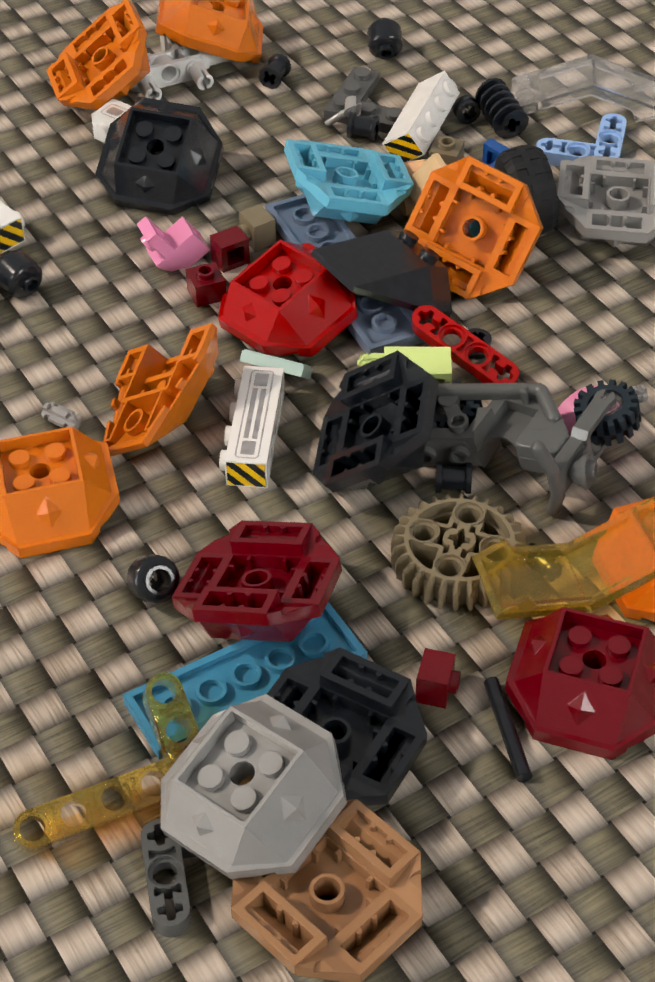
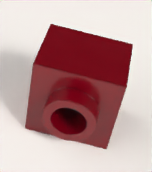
(230, 249)
(205, 284)
(437, 678)

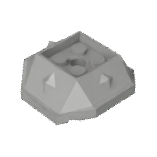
(609, 199)
(273, 817)

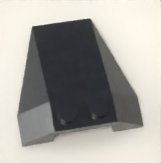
(389, 269)

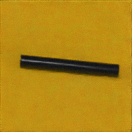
(508, 729)

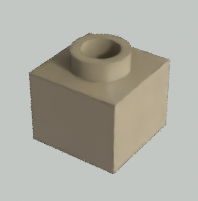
(448, 148)
(258, 227)

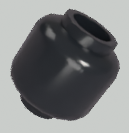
(384, 38)
(19, 274)
(161, 586)

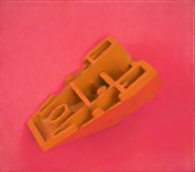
(159, 391)

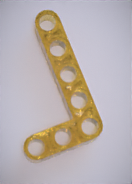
(127, 784)

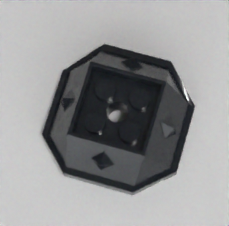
(165, 181)
(376, 424)
(368, 713)

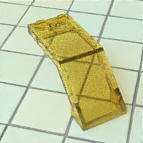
(571, 574)

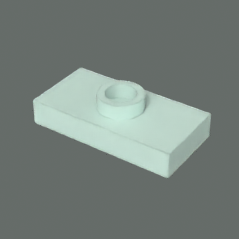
(264, 360)

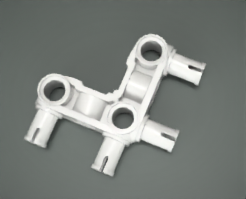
(175, 66)

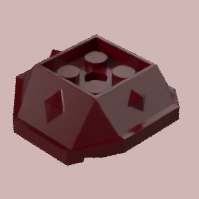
(259, 581)
(585, 682)

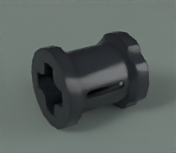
(272, 74)
(363, 126)
(453, 477)

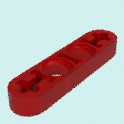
(468, 345)

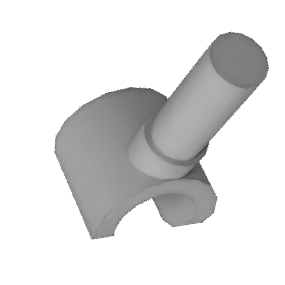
(350, 106)

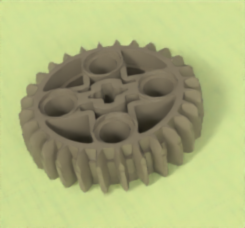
(445, 539)

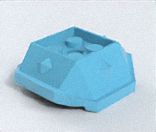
(348, 180)

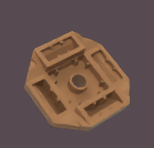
(374, 907)

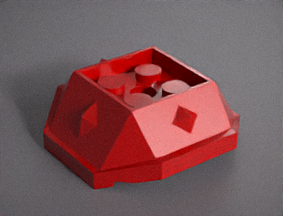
(287, 303)

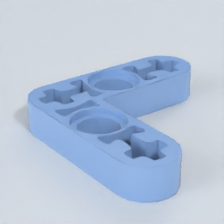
(564, 149)

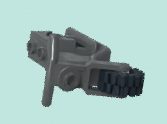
(535, 428)

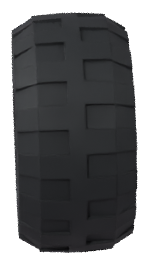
(532, 167)

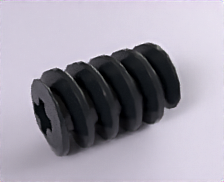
(501, 108)

